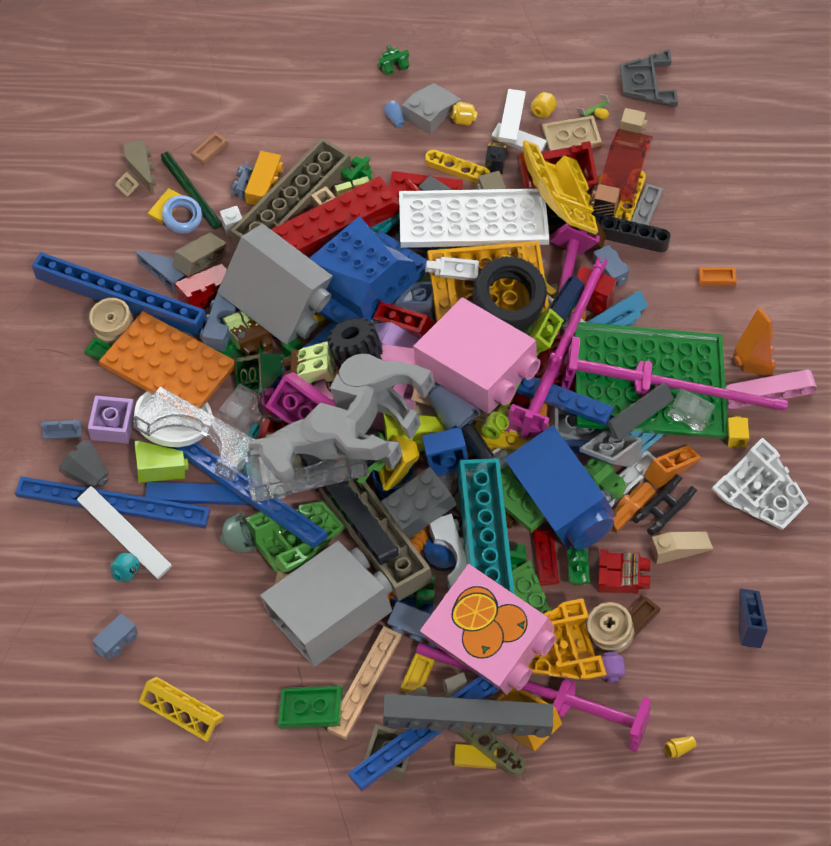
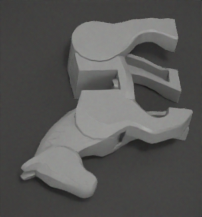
(340, 430)

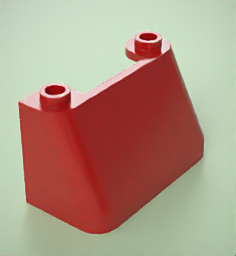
(581, 153)

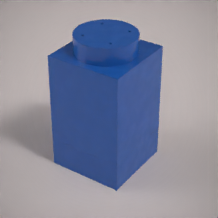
(562, 489)

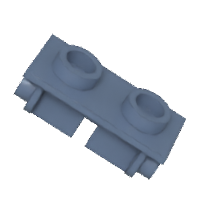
(239, 185)
(61, 429)

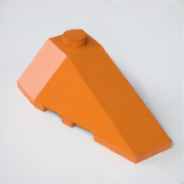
(754, 347)

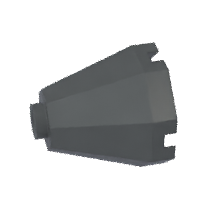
(85, 466)

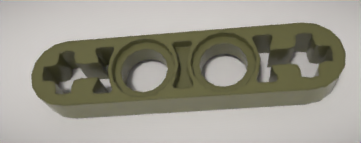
(488, 750)

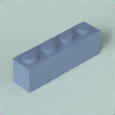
(409, 621)

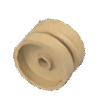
(110, 319)
(610, 627)

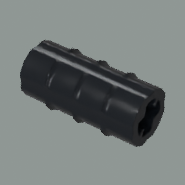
(476, 443)

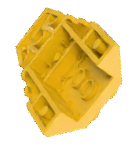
(561, 187)

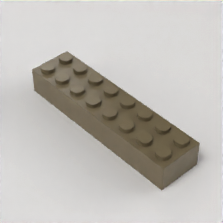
(293, 193)
(405, 572)

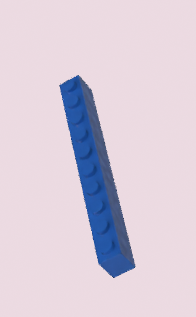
(100, 287)

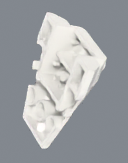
(762, 487)

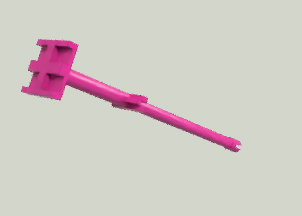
(575, 243)
(643, 378)
(529, 421)
(566, 699)

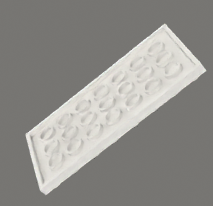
(472, 217)

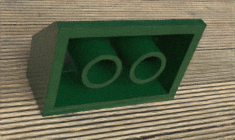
(257, 371)

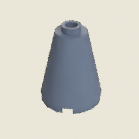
(451, 408)

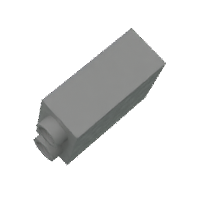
(276, 284)
(328, 602)

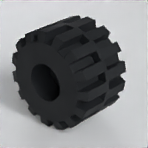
(352, 339)

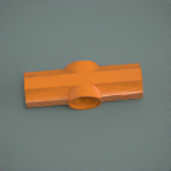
(631, 505)

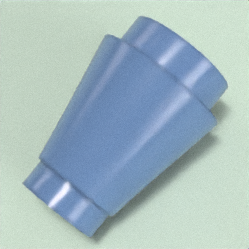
(394, 113)

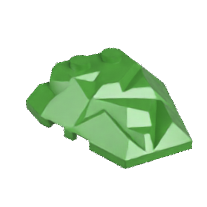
(284, 549)

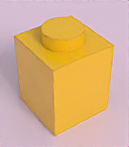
(737, 432)

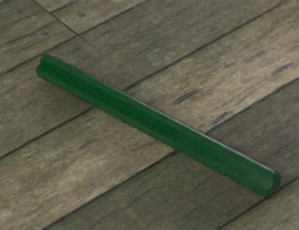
(191, 190)

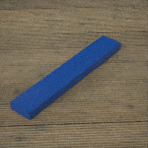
(193, 493)

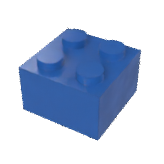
(445, 450)

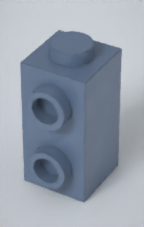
(614, 267)
(115, 637)

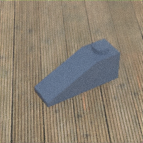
(161, 268)

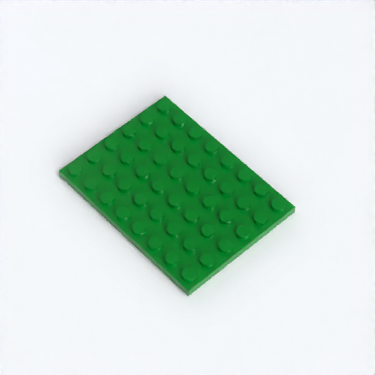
(673, 355)

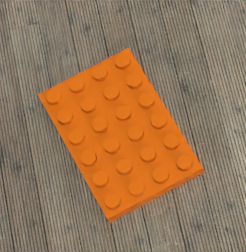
(164, 357)

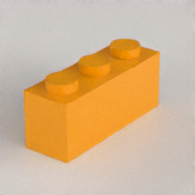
(263, 176)

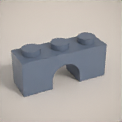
(216, 334)

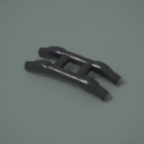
(665, 495)

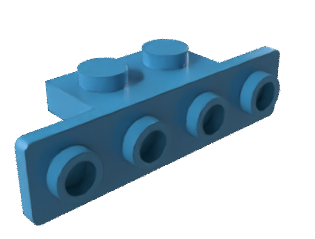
(623, 312)

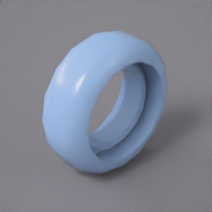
(177, 227)

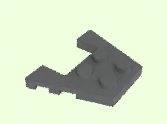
(640, 81)

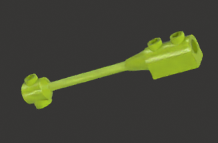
(544, 334)

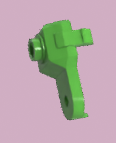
(605, 477)

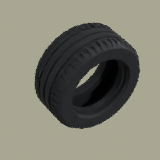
(523, 272)

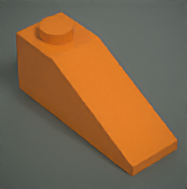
(667, 466)

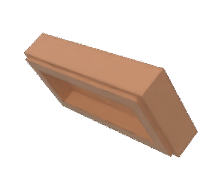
(209, 148)

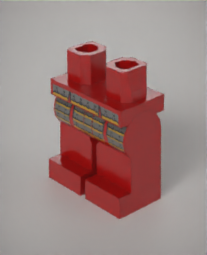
(621, 572)

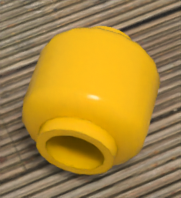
(543, 105)
(463, 113)

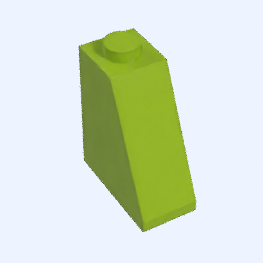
(159, 463)

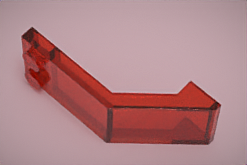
(626, 162)

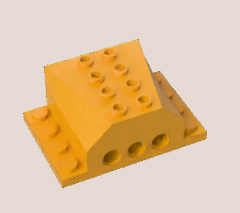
(504, 292)

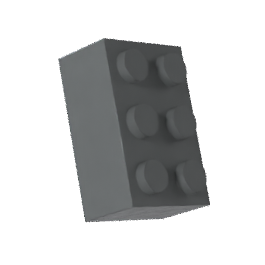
(419, 502)

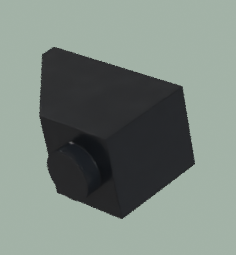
(495, 157)

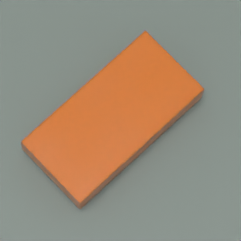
(717, 276)

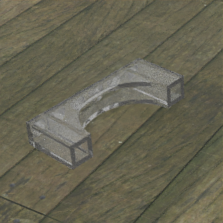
(169, 410)
(265, 485)

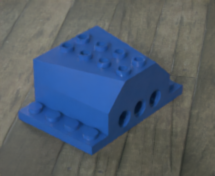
(365, 271)

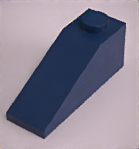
(751, 619)

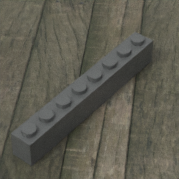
(468, 715)

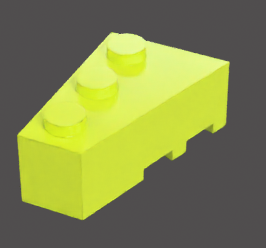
(427, 425)

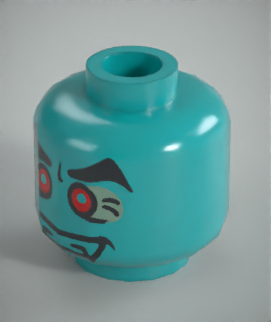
(125, 567)

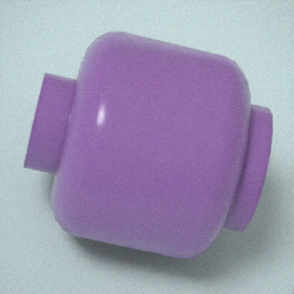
(614, 667)

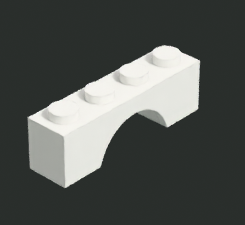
(445, 532)

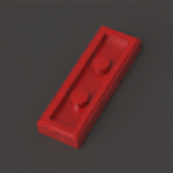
(546, 557)

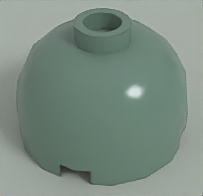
(237, 535)

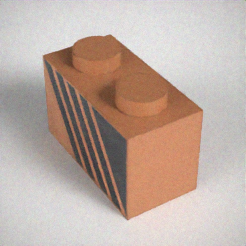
(605, 200)

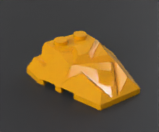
(572, 651)

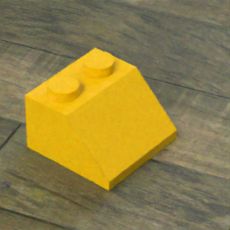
(410, 454)

